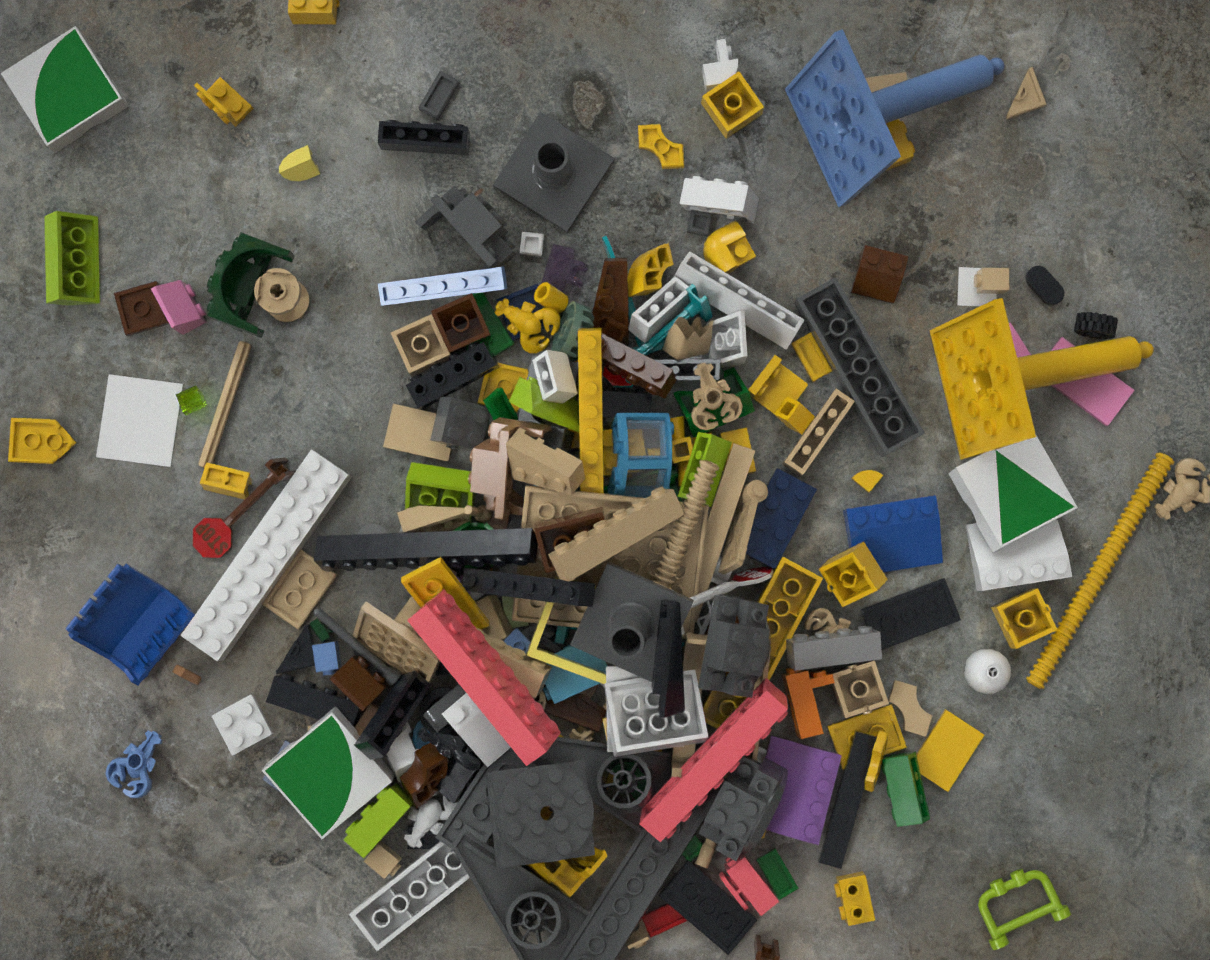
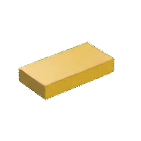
(811, 357)

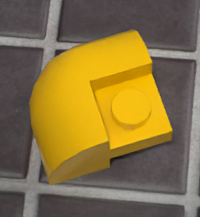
(728, 248)

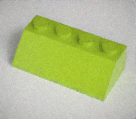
(71, 259)

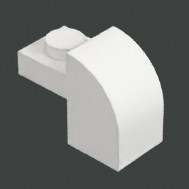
(719, 71)

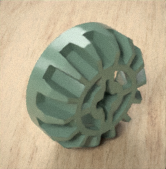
(573, 318)

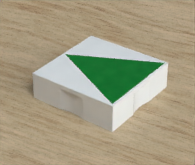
(1012, 491)

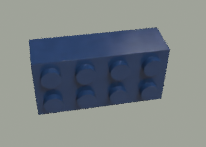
(778, 517)

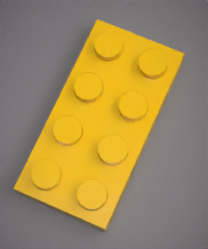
(432, 579)

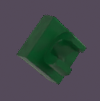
(320, 630)

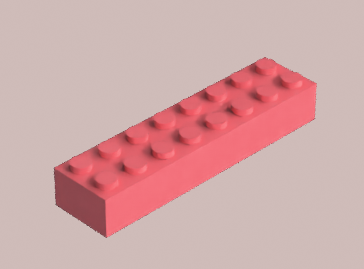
(485, 677)
(714, 760)

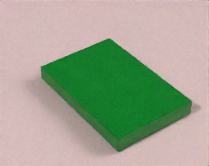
(499, 339)

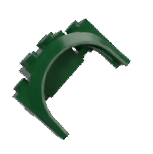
(236, 278)

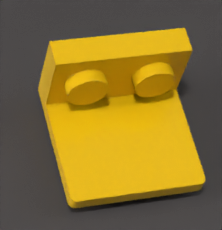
(224, 102)
(775, 385)

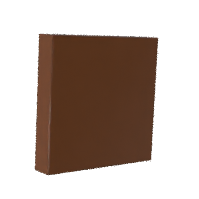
(139, 309)

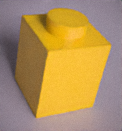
(794, 415)

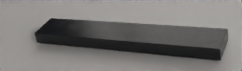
(847, 800)

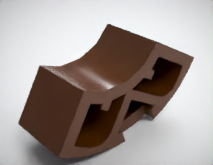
(424, 774)

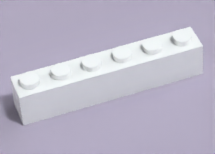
(733, 296)

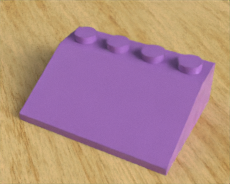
(807, 789)

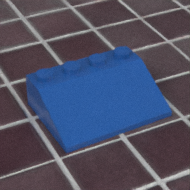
(898, 532)

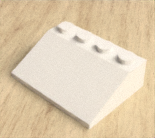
(1025, 561)
(636, 720)

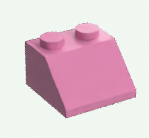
(179, 306)

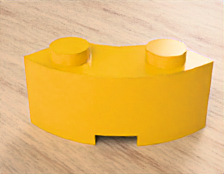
(647, 271)

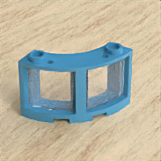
(642, 453)

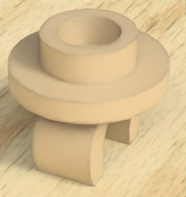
(583, 734)

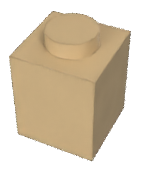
(992, 280)
(383, 860)

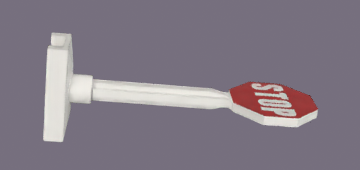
(744, 578)

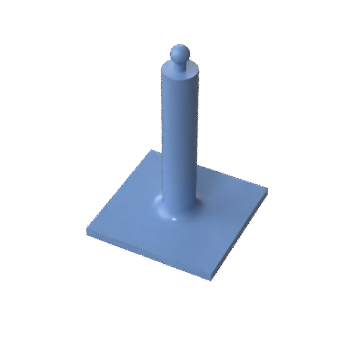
(849, 121)

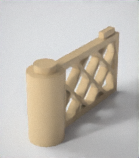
(741, 526)

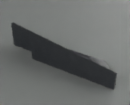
(668, 661)

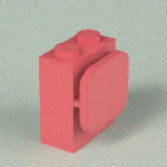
(748, 885)

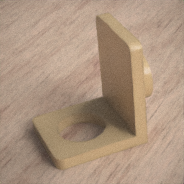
(638, 937)

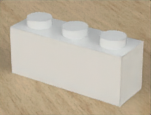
(659, 309)

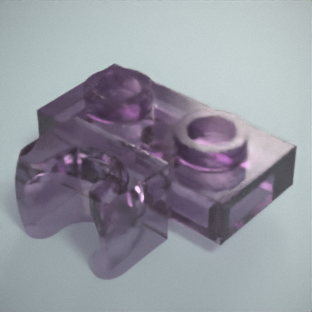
(562, 268)

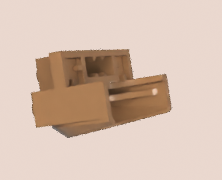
(492, 470)

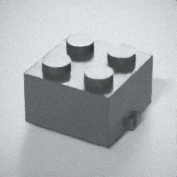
(459, 423)

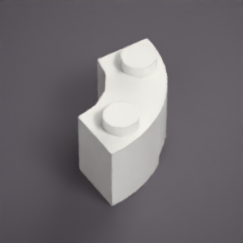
(401, 753)

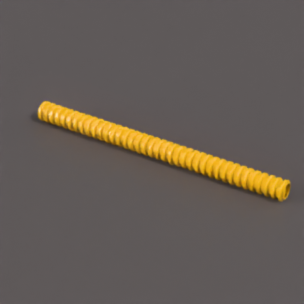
(1099, 571)

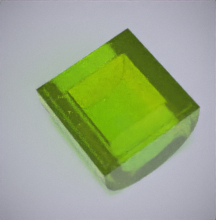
(191, 400)

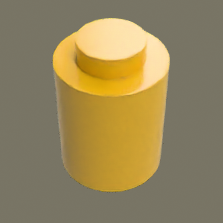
(551, 297)

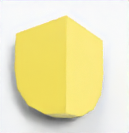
(299, 165)

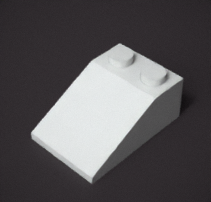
(729, 340)
(476, 730)

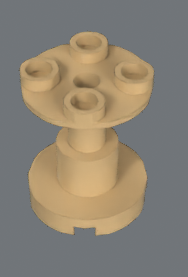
(281, 295)

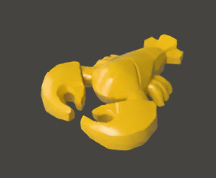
(529, 323)

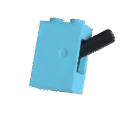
(563, 683)

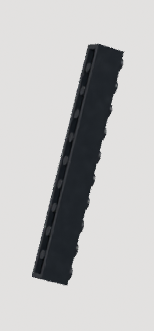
(420, 548)

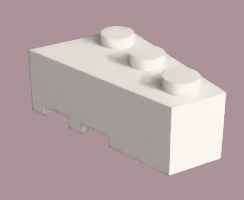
(719, 198)

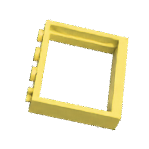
(554, 659)

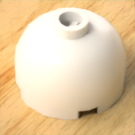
(978, 670)

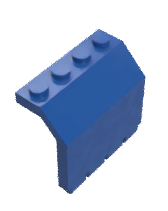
(130, 621)

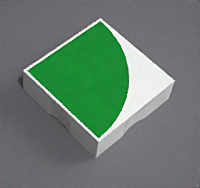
(64, 89)
(327, 773)

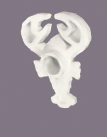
(427, 819)

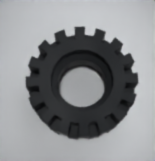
(1095, 325)

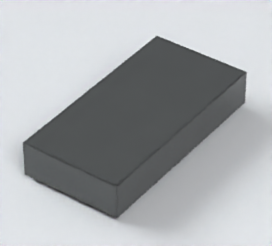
(439, 95)

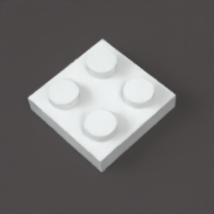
(242, 724)

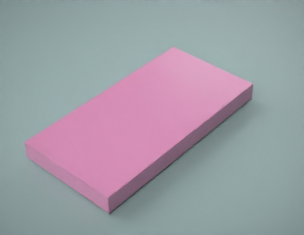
(1097, 395)

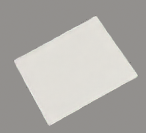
(139, 420)

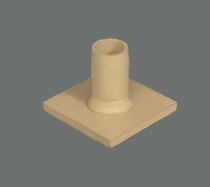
(396, 640)

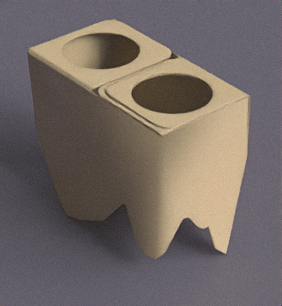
(686, 340)

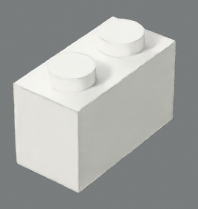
(554, 376)

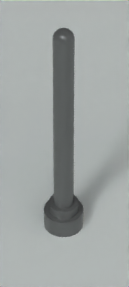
(389, 674)

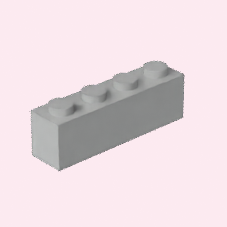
(833, 648)

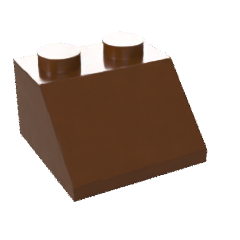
(879, 274)
(460, 323)
(359, 681)

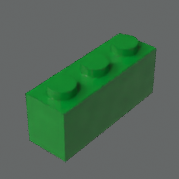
(905, 789)

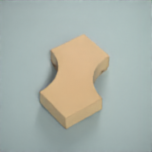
(914, 717)

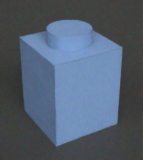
(327, 657)

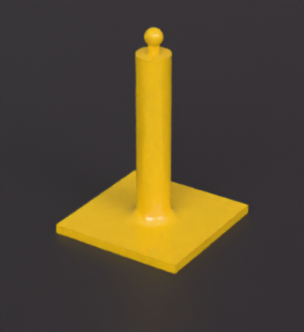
(988, 381)

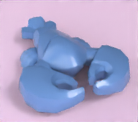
(137, 764)

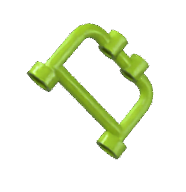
(1019, 879)

